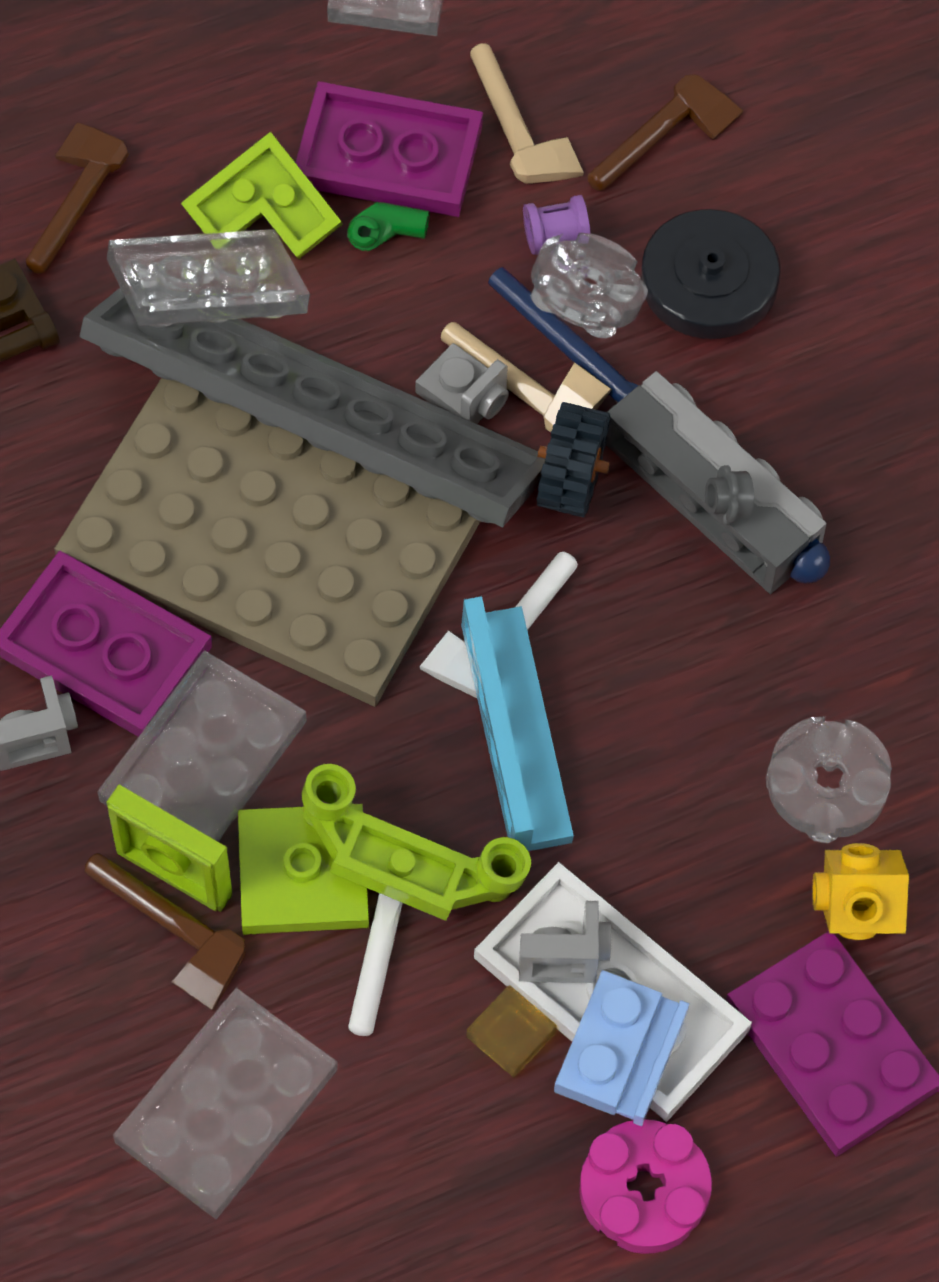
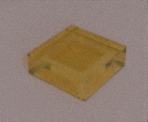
(511, 1031)

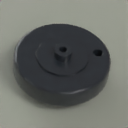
(710, 273)

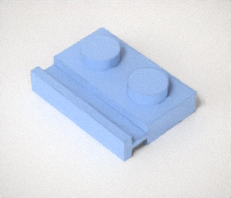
(621, 1047)

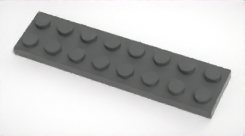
(329, 407)

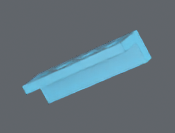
(516, 726)

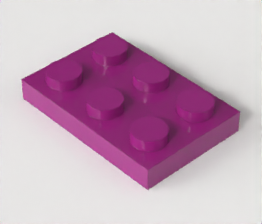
(389, 148)
(100, 643)
(834, 1043)

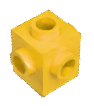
(862, 891)

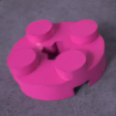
(622, 1214)

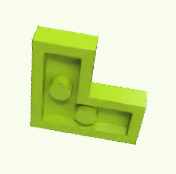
(269, 185)

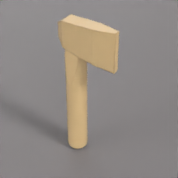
(531, 163)
(577, 387)

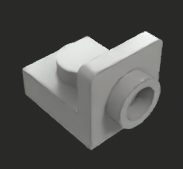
(464, 385)
(37, 735)
(559, 956)

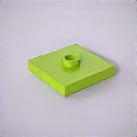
(170, 849)
(289, 877)

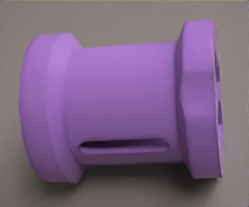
(553, 220)

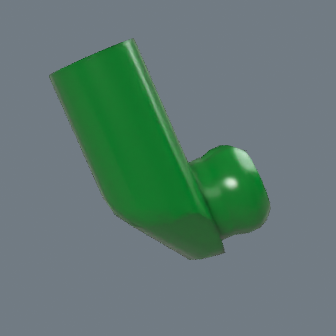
(385, 221)

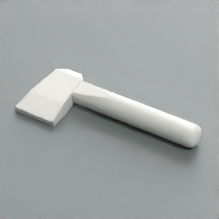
(450, 658)
(375, 966)

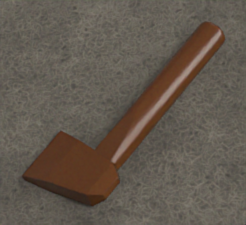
(692, 97)
(99, 155)
(218, 952)

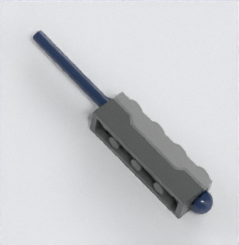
(680, 448)

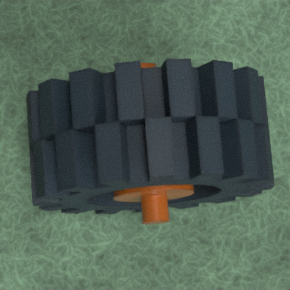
(573, 459)

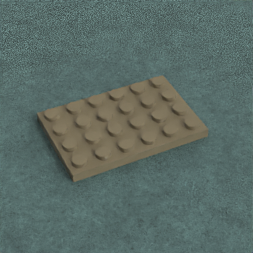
(269, 540)

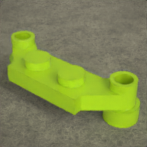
(403, 862)

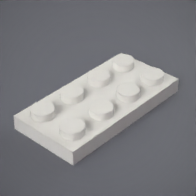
(558, 900)

